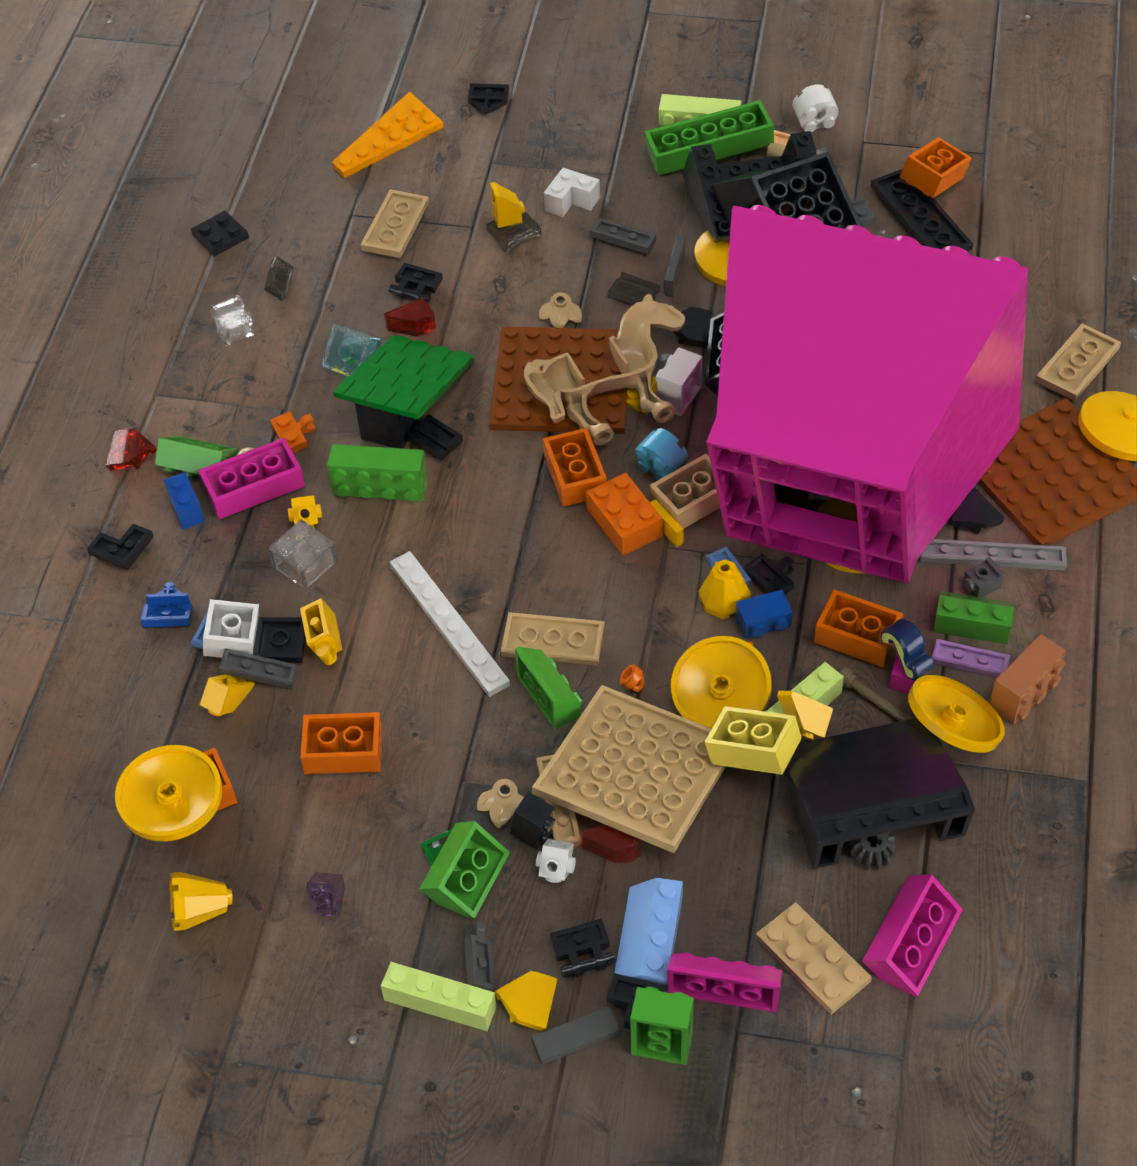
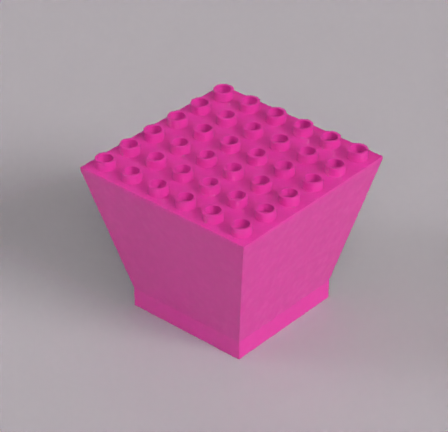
(860, 380)

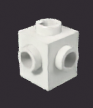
(556, 860)

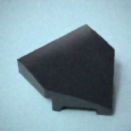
(488, 96)
(695, 327)
(976, 513)

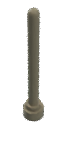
(851, 681)

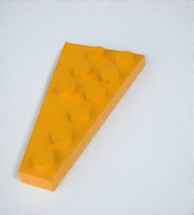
(398, 128)

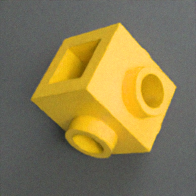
(308, 503)

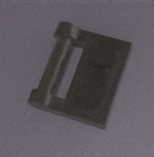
(502, 233)

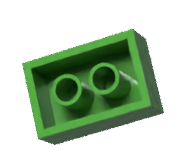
(662, 1025)

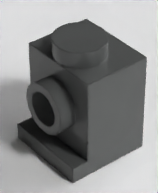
(983, 578)

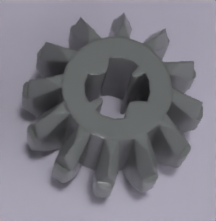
(874, 850)

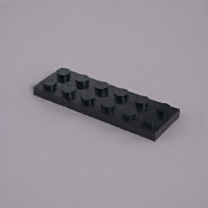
(919, 213)

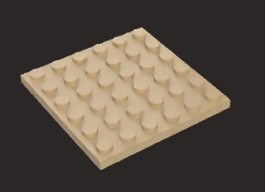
(632, 769)

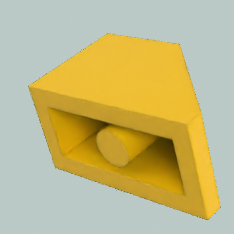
(505, 206)
(225, 693)
(810, 715)

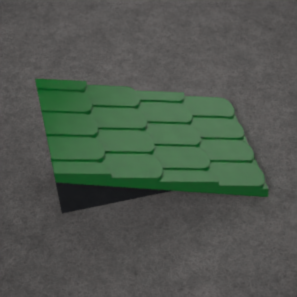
(400, 386)

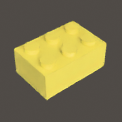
(753, 740)

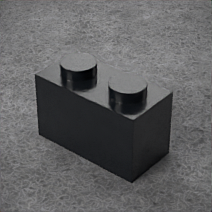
(533, 821)

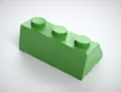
(190, 454)
(973, 617)
(547, 686)
(465, 869)

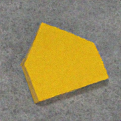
(529, 999)

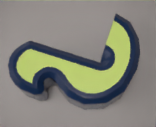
(910, 648)

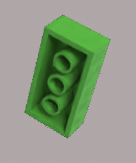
(377, 472)

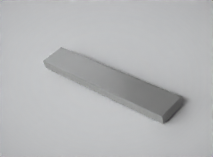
(1001, 553)

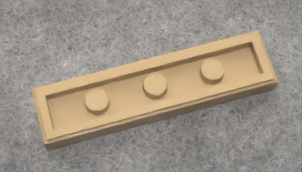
(565, 825)

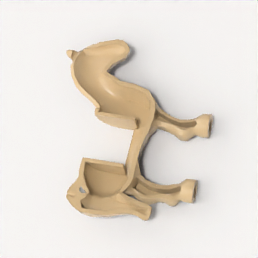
(633, 355)

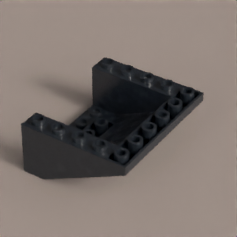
(703, 171)
(874, 786)

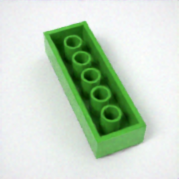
(727, 131)

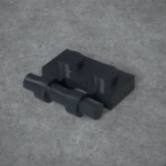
(418, 278)
(579, 941)

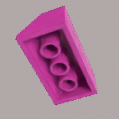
(252, 478)
(913, 934)
(725, 981)

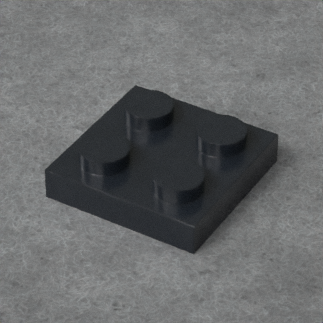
(219, 233)
(280, 639)

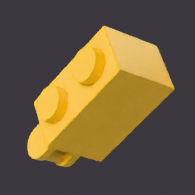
(321, 630)

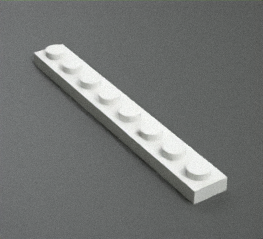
(450, 624)

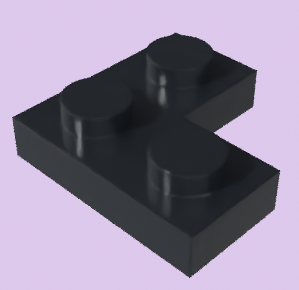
(122, 551)

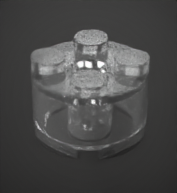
(231, 320)

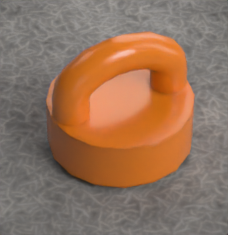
(631, 677)

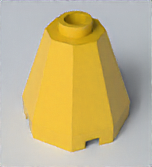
(723, 589)
(196, 899)

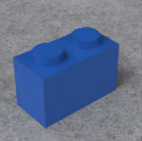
(184, 500)
(763, 614)

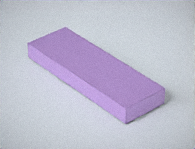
(970, 658)

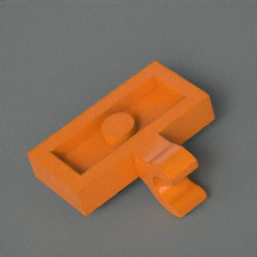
(288, 428)

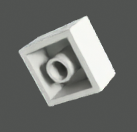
(680, 379)
(230, 627)

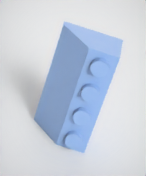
(650, 930)

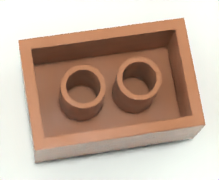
(1028, 679)

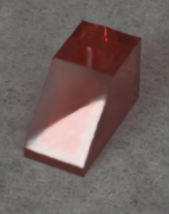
(411, 318)
(611, 844)

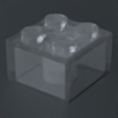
(303, 554)

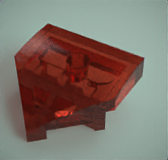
(128, 449)

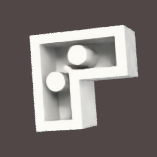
(571, 189)

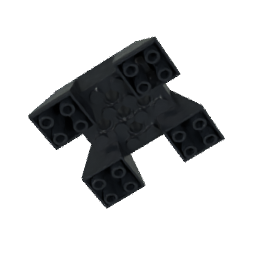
(812, 176)

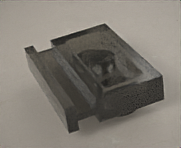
(632, 289)

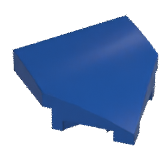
(167, 608)

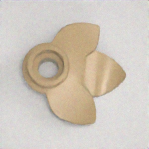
(560, 312)
(500, 806)

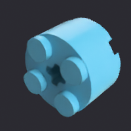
(660, 454)

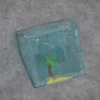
(348, 349)

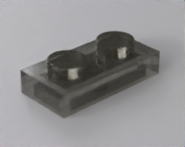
(278, 278)

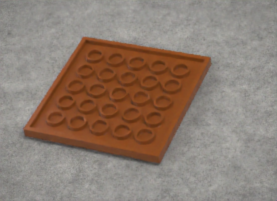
(519, 410)
(1055, 478)

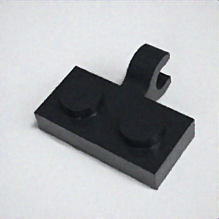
(771, 576)
(623, 993)

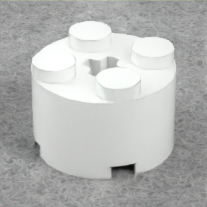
(815, 108)

